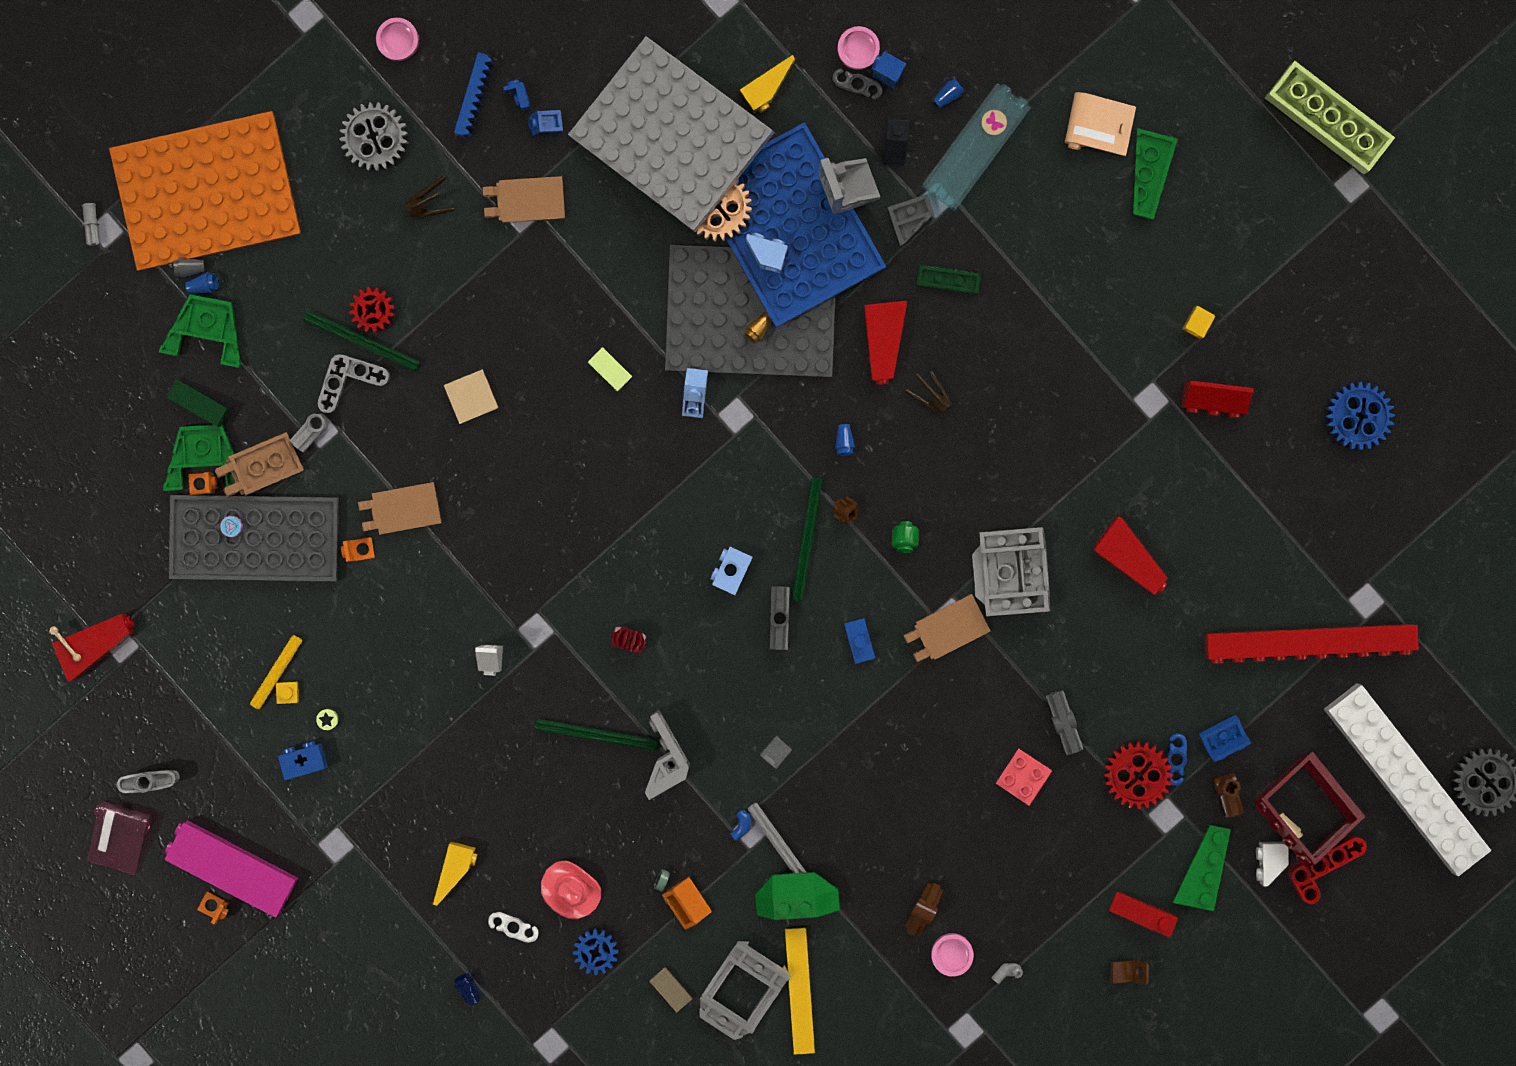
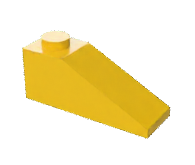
(764, 88)
(456, 864)

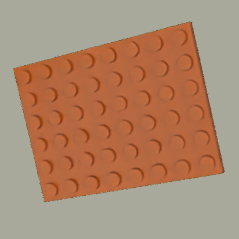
(205, 191)

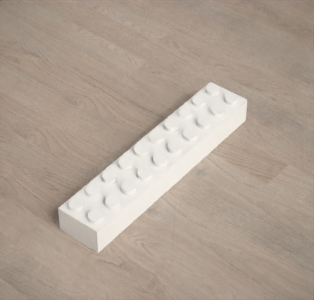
(1407, 779)

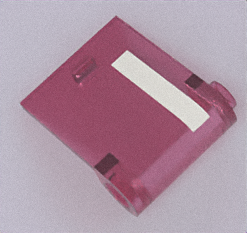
(118, 837)

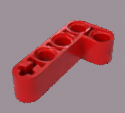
(1327, 866)

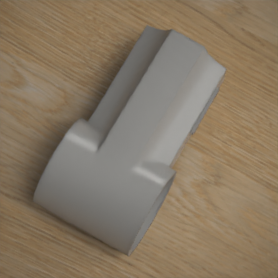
(308, 433)

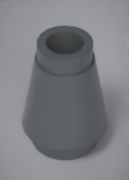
(187, 267)

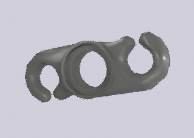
(864, 90)

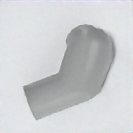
(1007, 969)

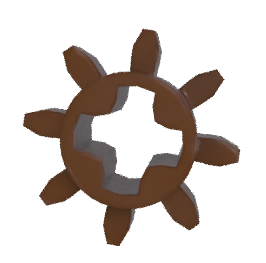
(845, 510)

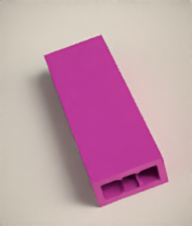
(230, 868)

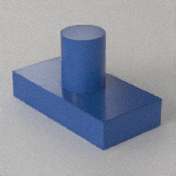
(859, 640)

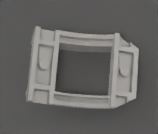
(757, 966)

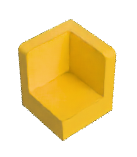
(1198, 322)

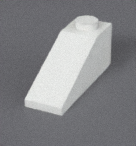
(489, 659)

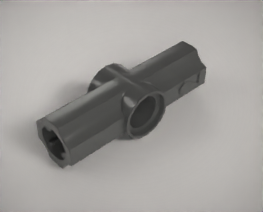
(779, 632)
(1064, 722)

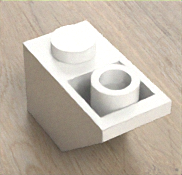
(1273, 861)

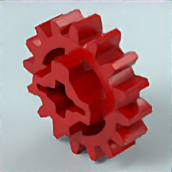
(366, 317)

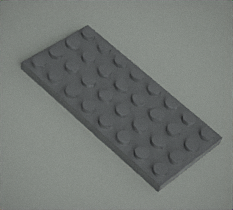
(278, 538)

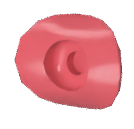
(570, 890)

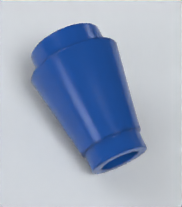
(951, 91)
(202, 284)
(844, 441)

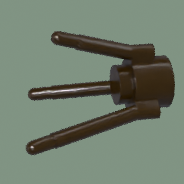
(416, 204)
(939, 401)

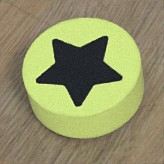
(327, 719)

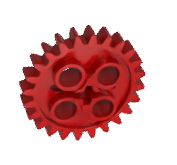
(1124, 761)

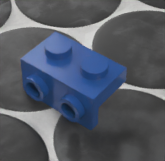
(1224, 738)

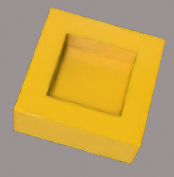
(287, 692)

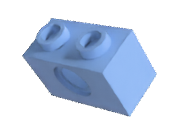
(726, 582)

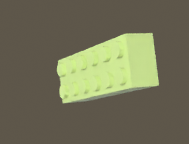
(1329, 117)

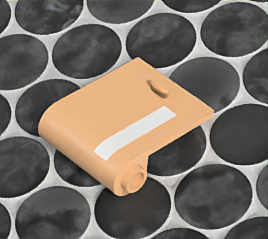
(1097, 124)

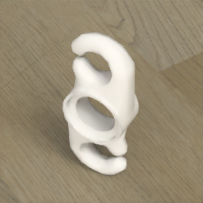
(506, 919)

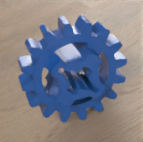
(605, 955)

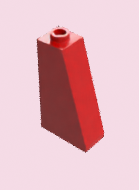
(884, 332)
(1128, 555)
(92, 644)

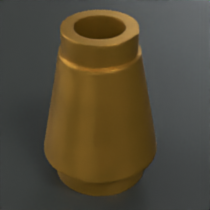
(756, 329)

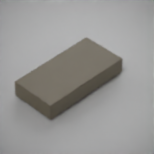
(670, 989)

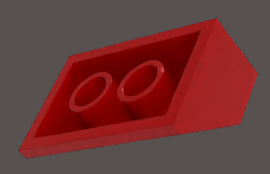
(1216, 398)

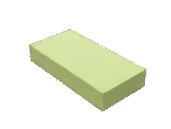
(609, 369)

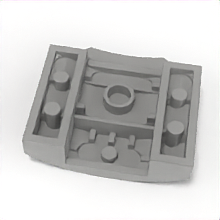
(1012, 572)

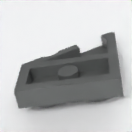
(910, 217)

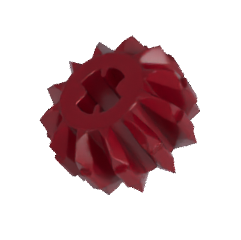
(628, 640)

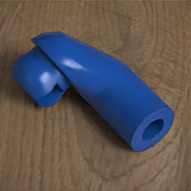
(744, 825)

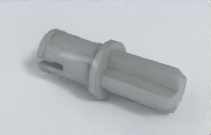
(90, 224)

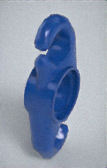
(1182, 750)

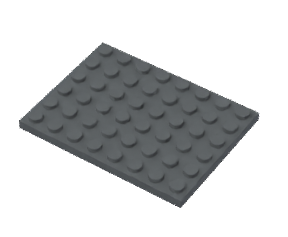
(713, 305)

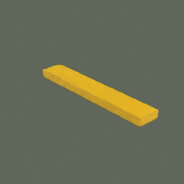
(799, 990)

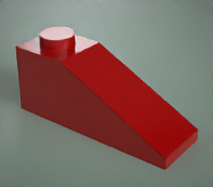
(1143, 914)

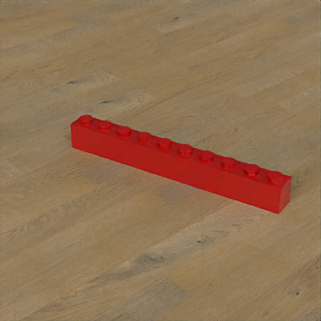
(1311, 642)

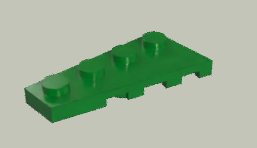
(1153, 162)
(1203, 877)

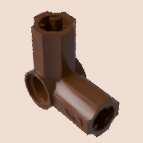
(1228, 788)
(924, 909)

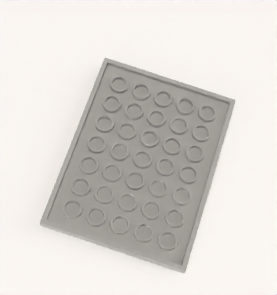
(671, 134)

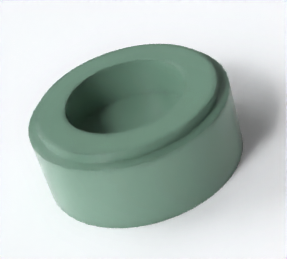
(662, 880)

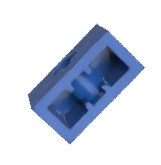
(888, 69)
(292, 768)

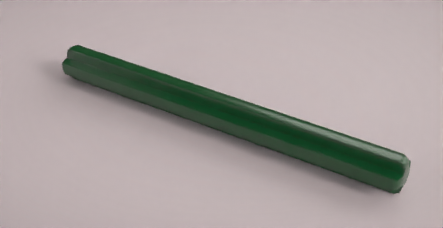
(361, 341)
(807, 538)
(596, 735)

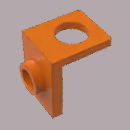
(210, 483)
(349, 549)
(221, 911)

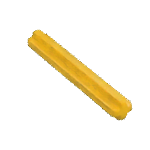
(276, 672)

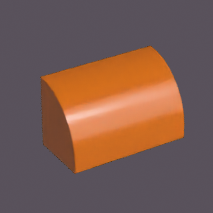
(687, 903)

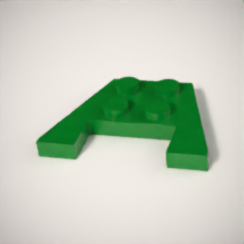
(206, 320)
(198, 448)

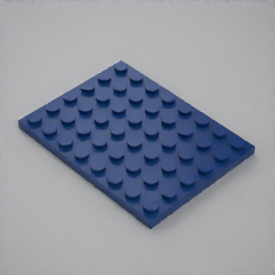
(790, 205)

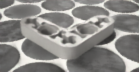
(348, 370)

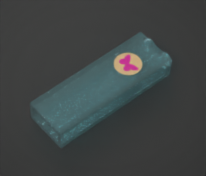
(976, 146)

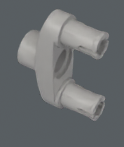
(157, 779)

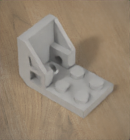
(847, 184)
(663, 775)

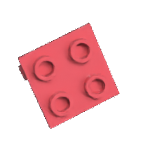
(1024, 777)

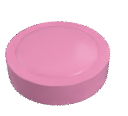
(397, 39)
(858, 48)
(952, 954)

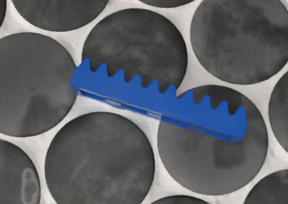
(472, 94)

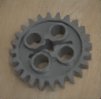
(1473, 795)

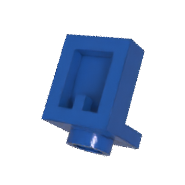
(521, 97)
(545, 122)

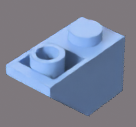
(768, 254)
(694, 392)

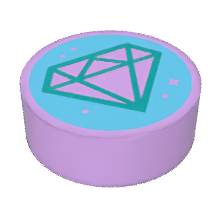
(231, 526)

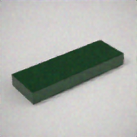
(948, 279)
(197, 403)

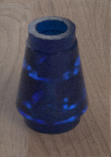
(466, 987)

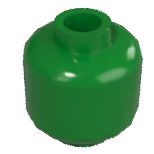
(905, 537)

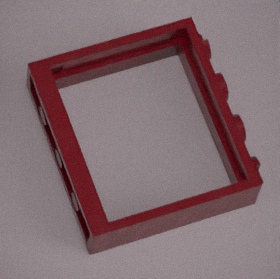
(1332, 790)

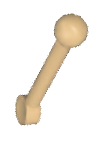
(54, 631)

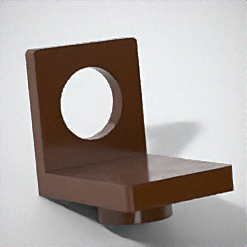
(1128, 971)

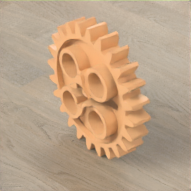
(733, 196)

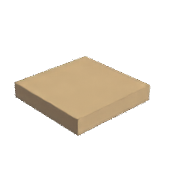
(471, 396)

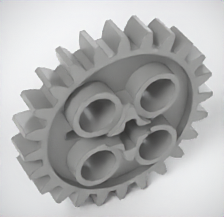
(356, 143)

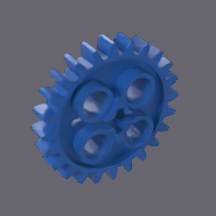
(1341, 410)

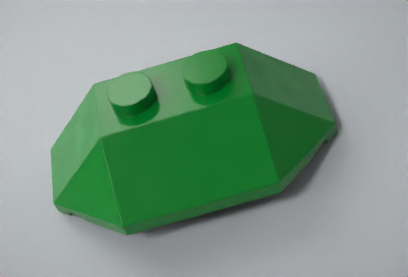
(796, 897)

